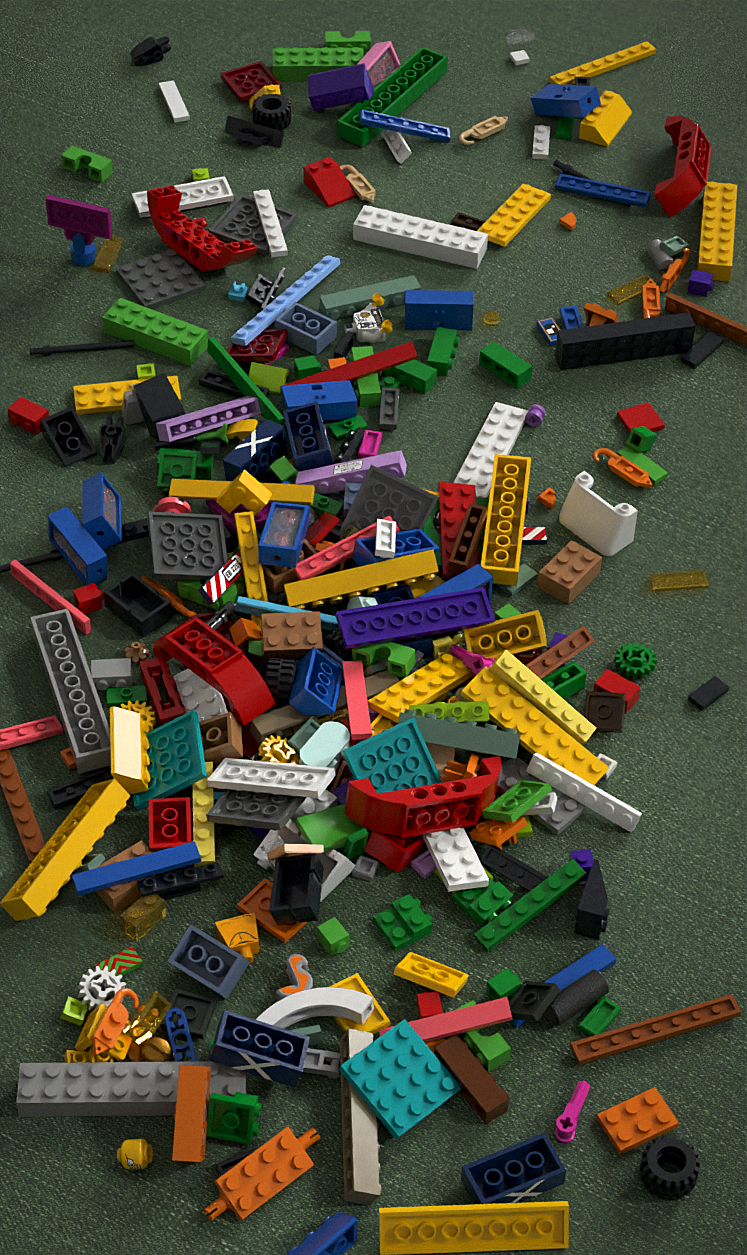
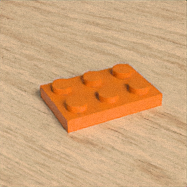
(259, 902)
(637, 1120)

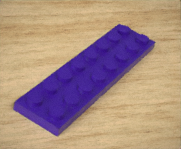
(414, 618)

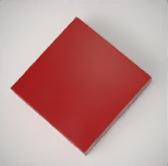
(640, 416)
(321, 528)

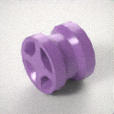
(535, 415)

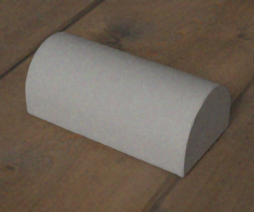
(660, 257)

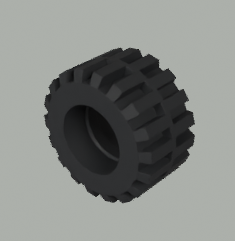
(272, 111)
(280, 680)
(672, 1151)

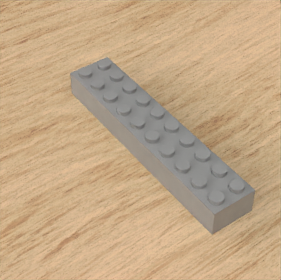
(73, 690)
(112, 1088)

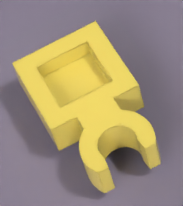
(443, 645)

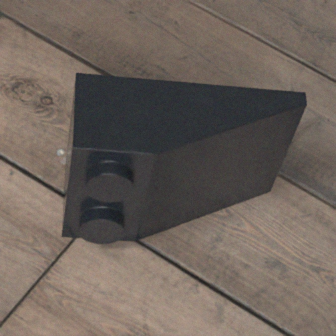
(157, 401)
(67, 436)
(592, 909)

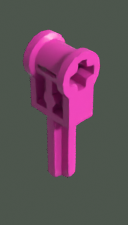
(474, 661)
(567, 1121)

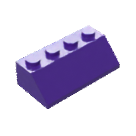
(339, 87)

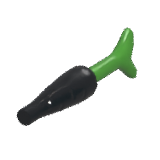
(192, 440)

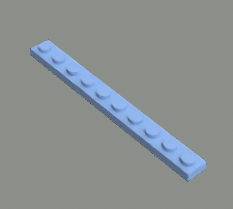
(285, 300)

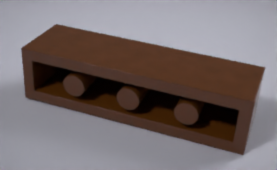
(467, 539)
(476, 1084)

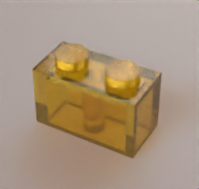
(143, 916)
(147, 1017)

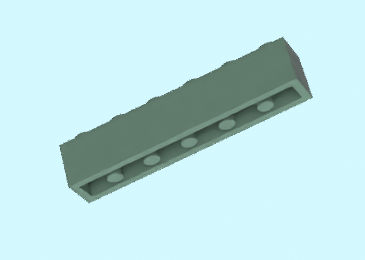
(352, 301)
(465, 735)

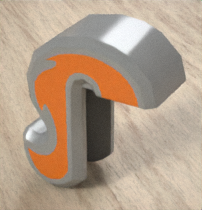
(298, 975)

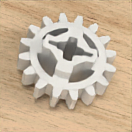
(91, 988)

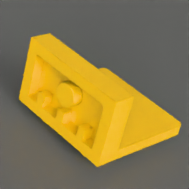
(121, 1045)

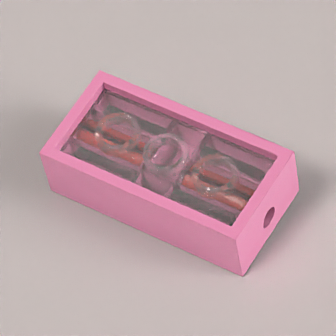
(380, 62)

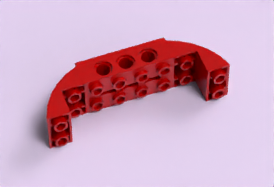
(690, 166)
(189, 238)
(219, 665)
(424, 807)

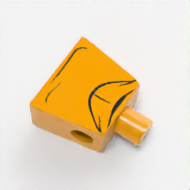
(239, 934)

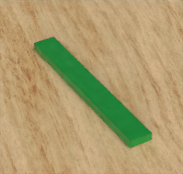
(242, 380)

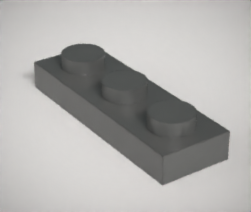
(389, 408)

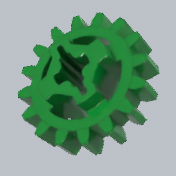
(635, 660)

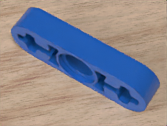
(182, 1023)

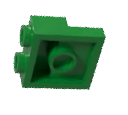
(175, 466)
(484, 902)
(404, 922)
(233, 1117)

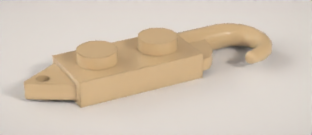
(484, 129)
(359, 184)

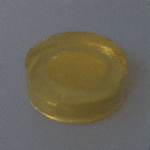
(491, 318)

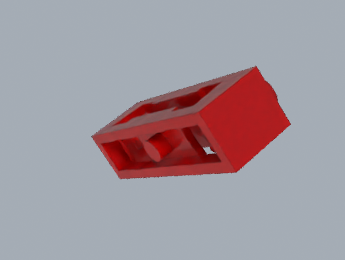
(151, 672)

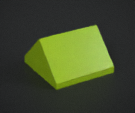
(268, 377)

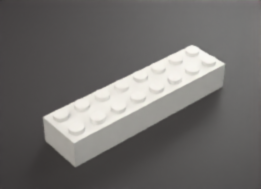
(420, 236)

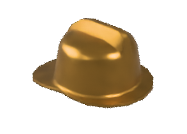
(151, 1050)

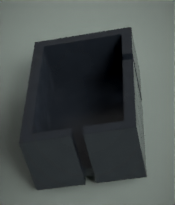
(139, 605)
(296, 889)

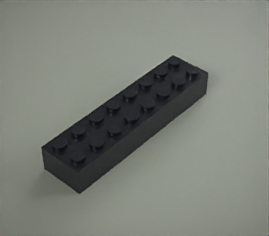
(624, 341)

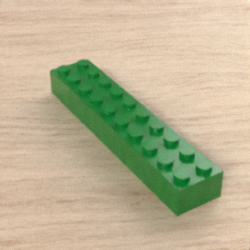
(394, 94)

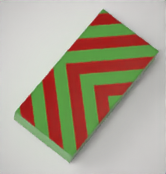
(123, 962)

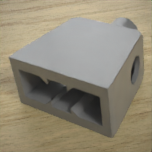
(130, 408)

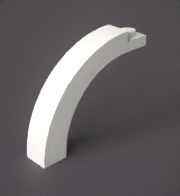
(319, 1002)

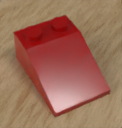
(328, 182)
(169, 822)
(394, 850)

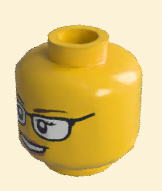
(135, 1154)

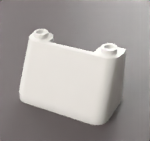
(595, 520)
(335, 864)

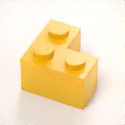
(244, 491)

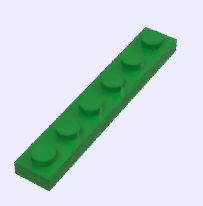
(530, 905)

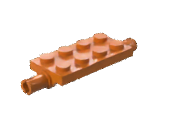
(262, 1173)

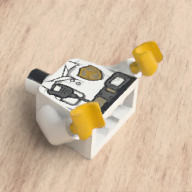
(369, 323)

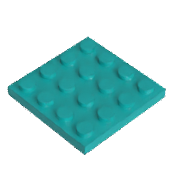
(174, 758)
(393, 759)
(400, 1079)

